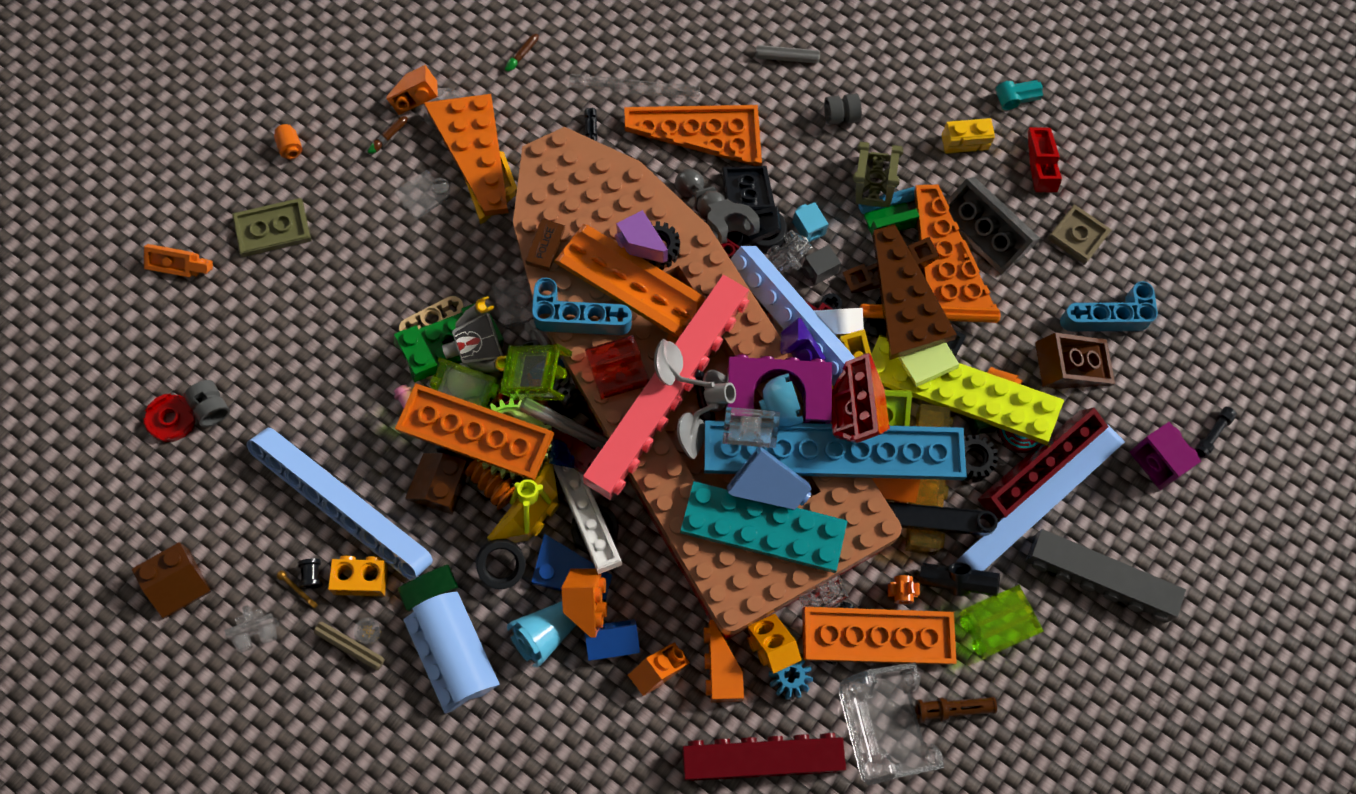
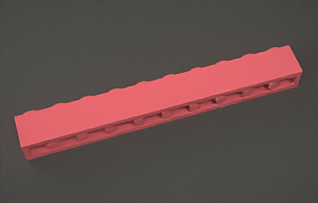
(657, 400)

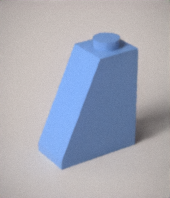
(769, 482)

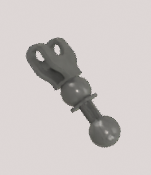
(721, 214)

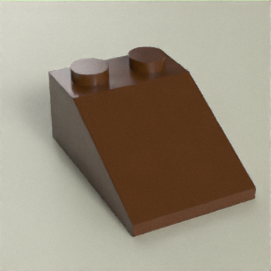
(1074, 361)

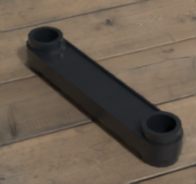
(943, 519)

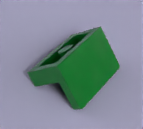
(896, 214)

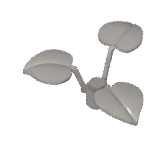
(717, 393)

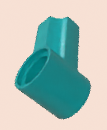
(1012, 94)

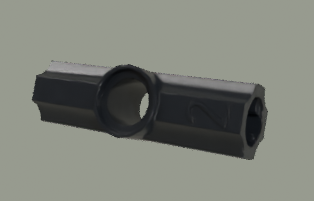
(959, 579)

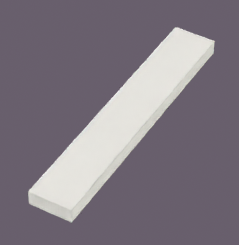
(588, 519)

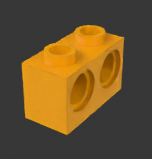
(357, 583)
(773, 643)

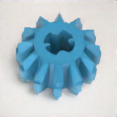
(797, 684)

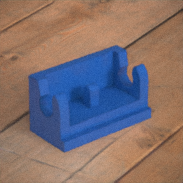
(613, 640)

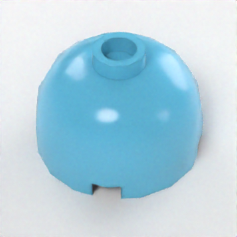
(781, 397)

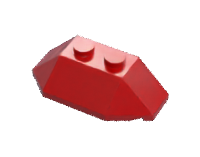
(859, 402)

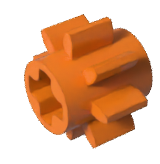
(903, 589)

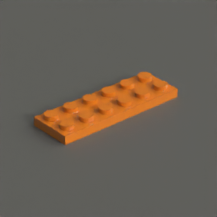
(475, 431)
(878, 636)

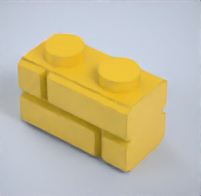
(968, 135)

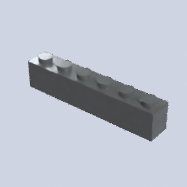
(1106, 576)

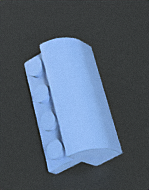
(450, 650)

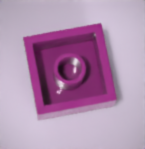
(1165, 455)

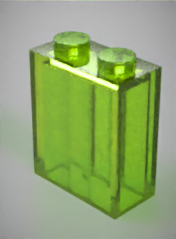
(1000, 622)

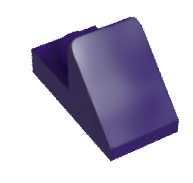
(799, 342)

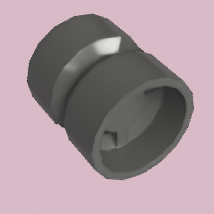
(844, 109)
(206, 403)

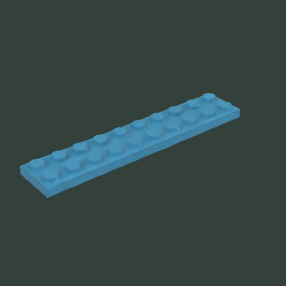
(814, 451)

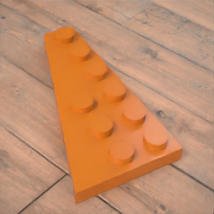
(955, 273)

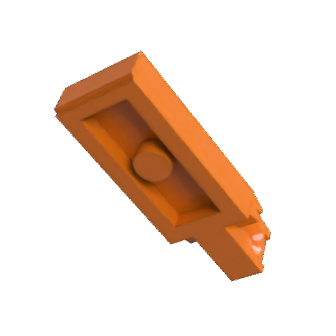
(175, 261)

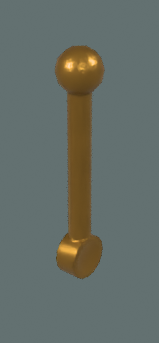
(282, 575)

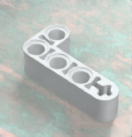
(838, 320)

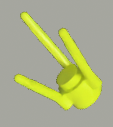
(528, 494)

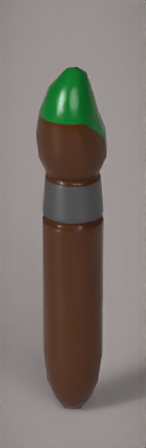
(387, 135)

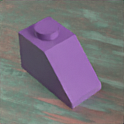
(641, 238)

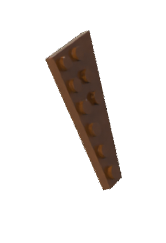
(908, 303)

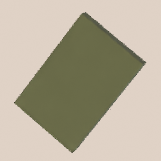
(271, 227)

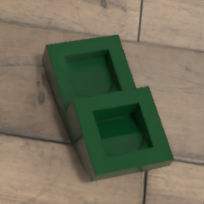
(427, 586)

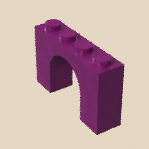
(810, 377)

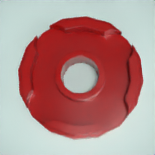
(173, 430)

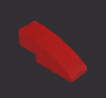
(1043, 160)

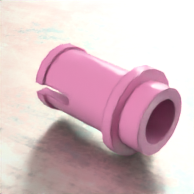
(402, 394)

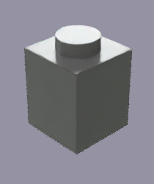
(821, 265)

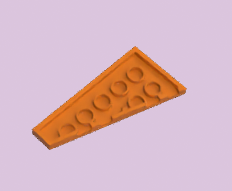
(715, 130)
(472, 140)

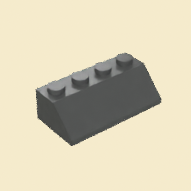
(990, 225)

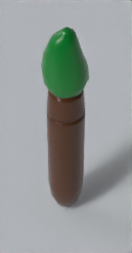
(523, 50)

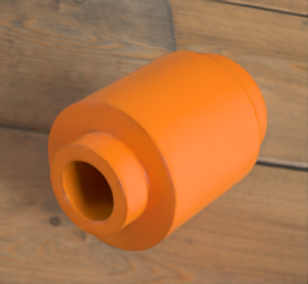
(287, 141)

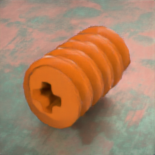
(494, 486)

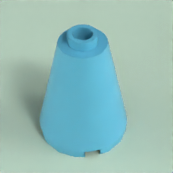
(540, 633)

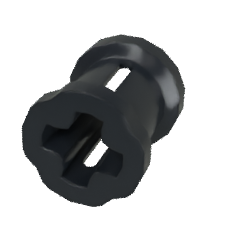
(310, 573)

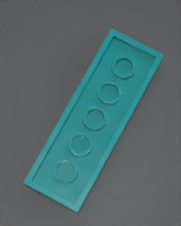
(764, 528)

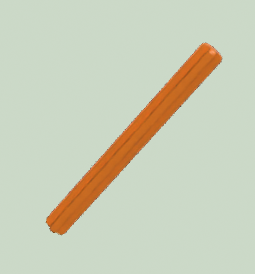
(952, 313)

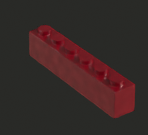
(1043, 463)
(763, 759)

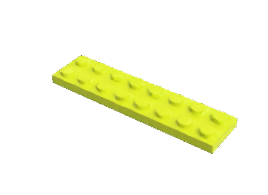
(977, 396)

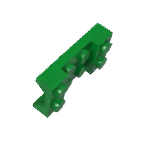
(424, 345)

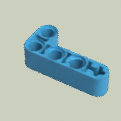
(582, 312)
(1081, 317)

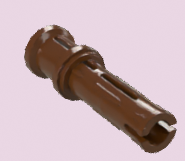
(942, 711)

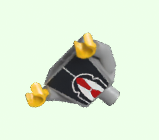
(476, 340)

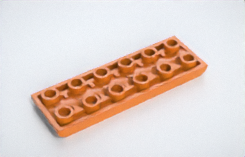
(630, 280)

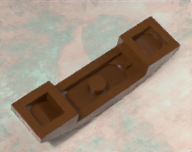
(866, 278)

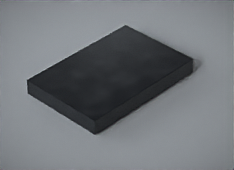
(748, 186)

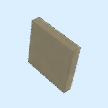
(1079, 234)

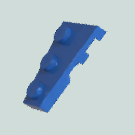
(555, 563)

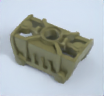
(865, 174)

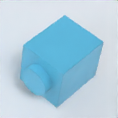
(810, 221)

